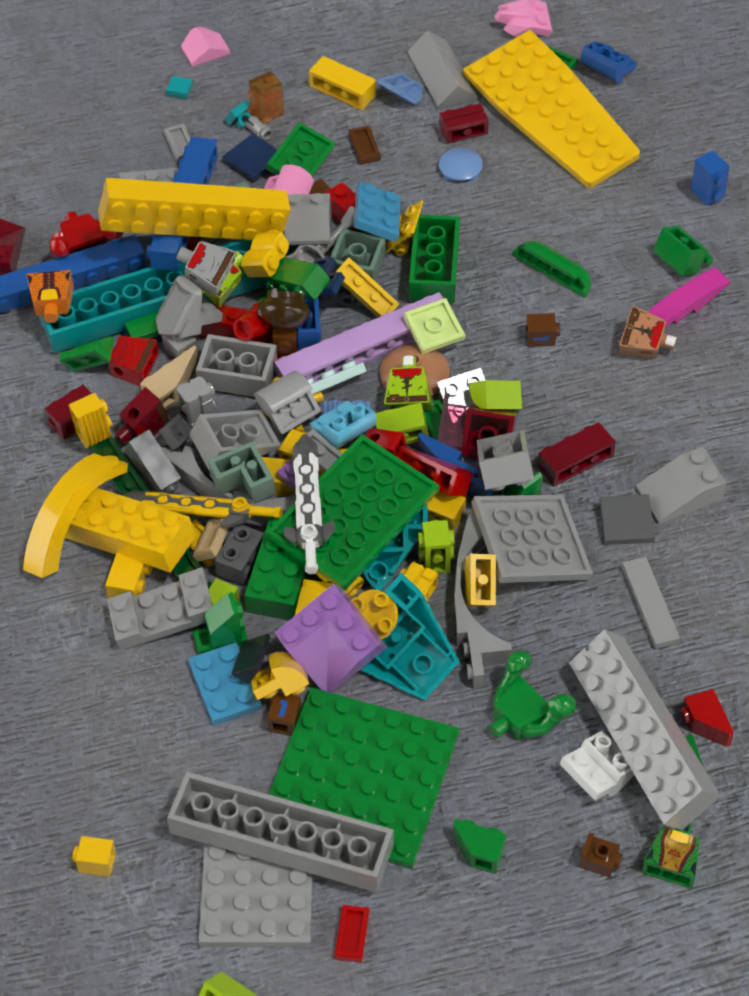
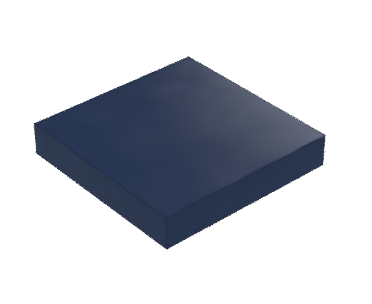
(250, 157)

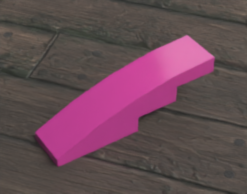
(690, 296)

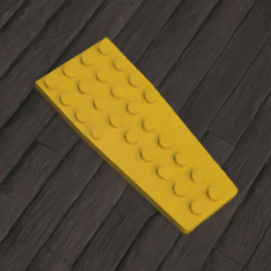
(553, 108)

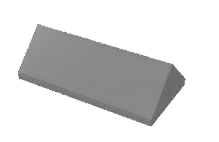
(440, 71)

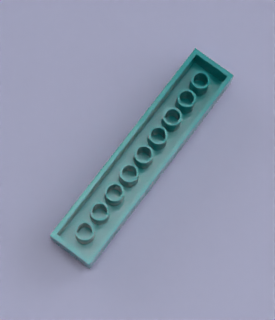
(106, 306)

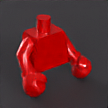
(79, 234)

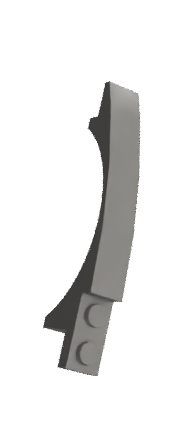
(194, 478)
(477, 642)

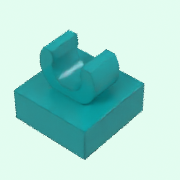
(238, 113)

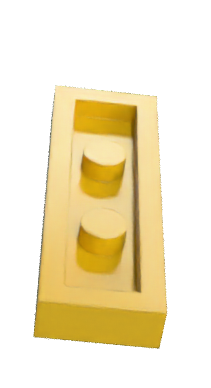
(366, 289)

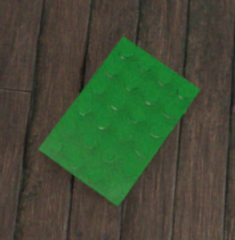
(369, 500)

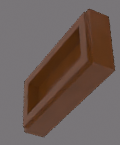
(364, 145)

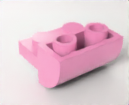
(291, 178)

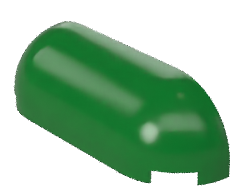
(555, 266)

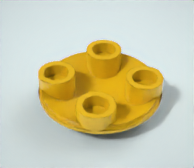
(378, 610)

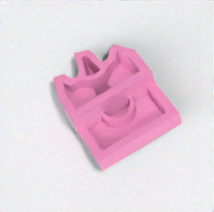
(525, 16)

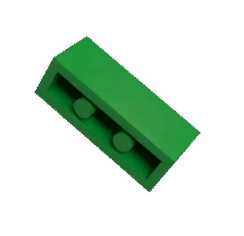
(298, 277)

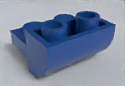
(607, 61)

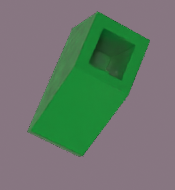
(225, 621)
(480, 845)

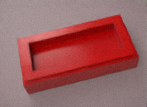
(352, 933)

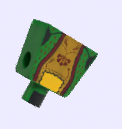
(673, 857)

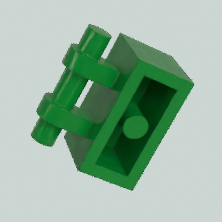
(681, 250)

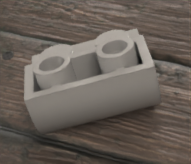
(287, 401)

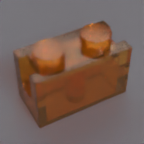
(266, 97)

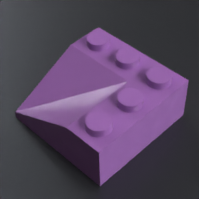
(331, 639)

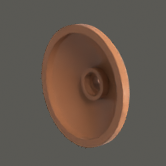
(433, 363)

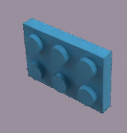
(377, 211)
(221, 691)

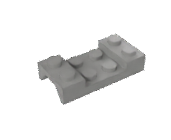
(160, 610)

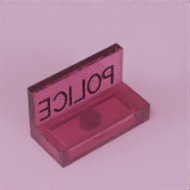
(452, 424)

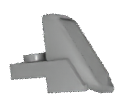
(185, 310)

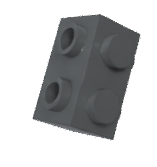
(238, 553)

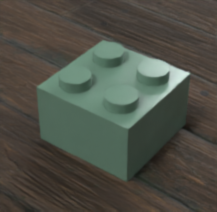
(364, 249)

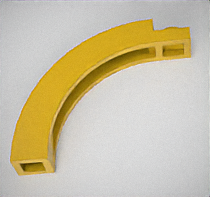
(60, 507)

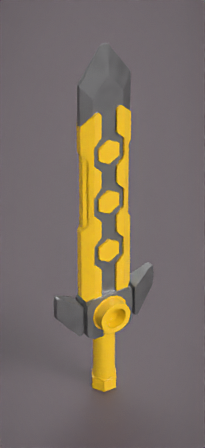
(233, 511)

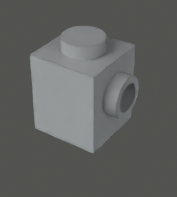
(175, 345)

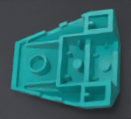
(417, 648)

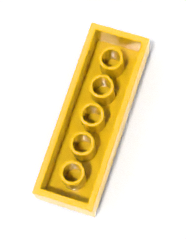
(132, 528)

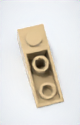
(172, 374)

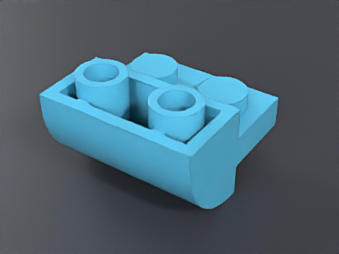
(344, 423)

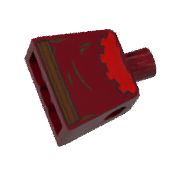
(140, 415)

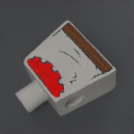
(207, 265)

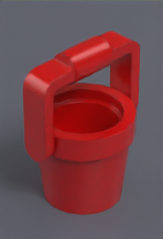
(252, 326)

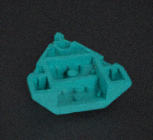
(390, 559)

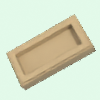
(211, 540)

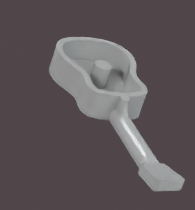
(310, 252)

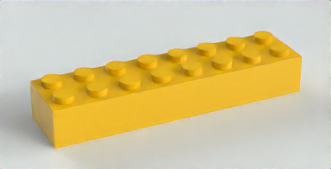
(191, 209)

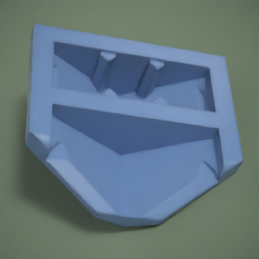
(402, 87)

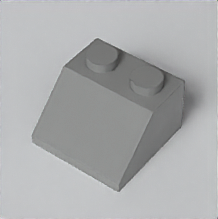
(309, 219)

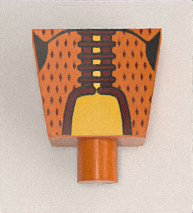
(51, 293)

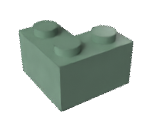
(245, 468)

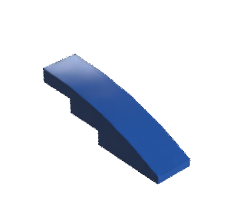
(444, 452)

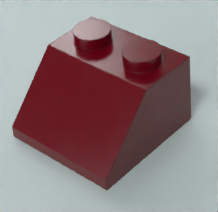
(485, 424)

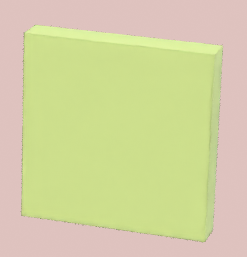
(434, 326)

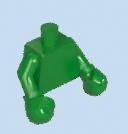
(521, 708)

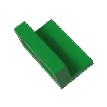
(88, 354)

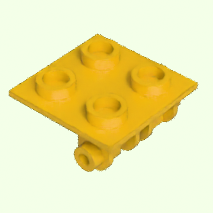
(408, 223)

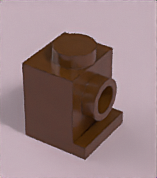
(600, 856)

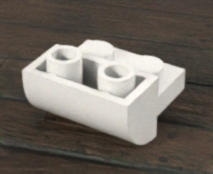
(598, 766)

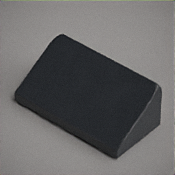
(250, 658)

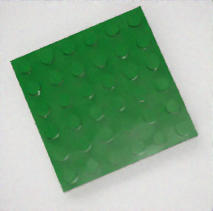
(368, 766)

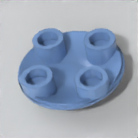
(460, 165)

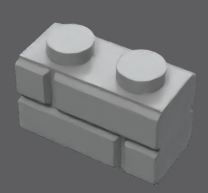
(196, 399)

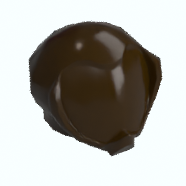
(284, 309)

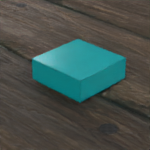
(179, 87)

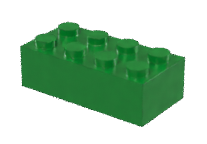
(434, 257)
(275, 581)

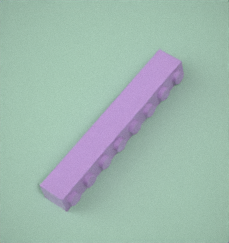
(358, 344)

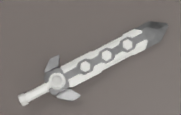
(309, 525)

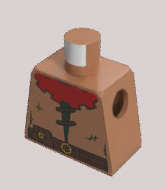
(645, 335)

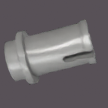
(262, 130)

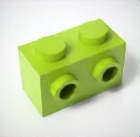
(436, 545)

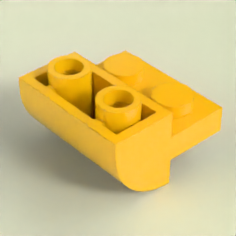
(282, 673)

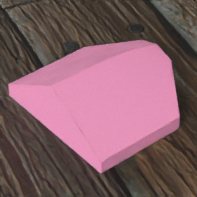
(203, 46)

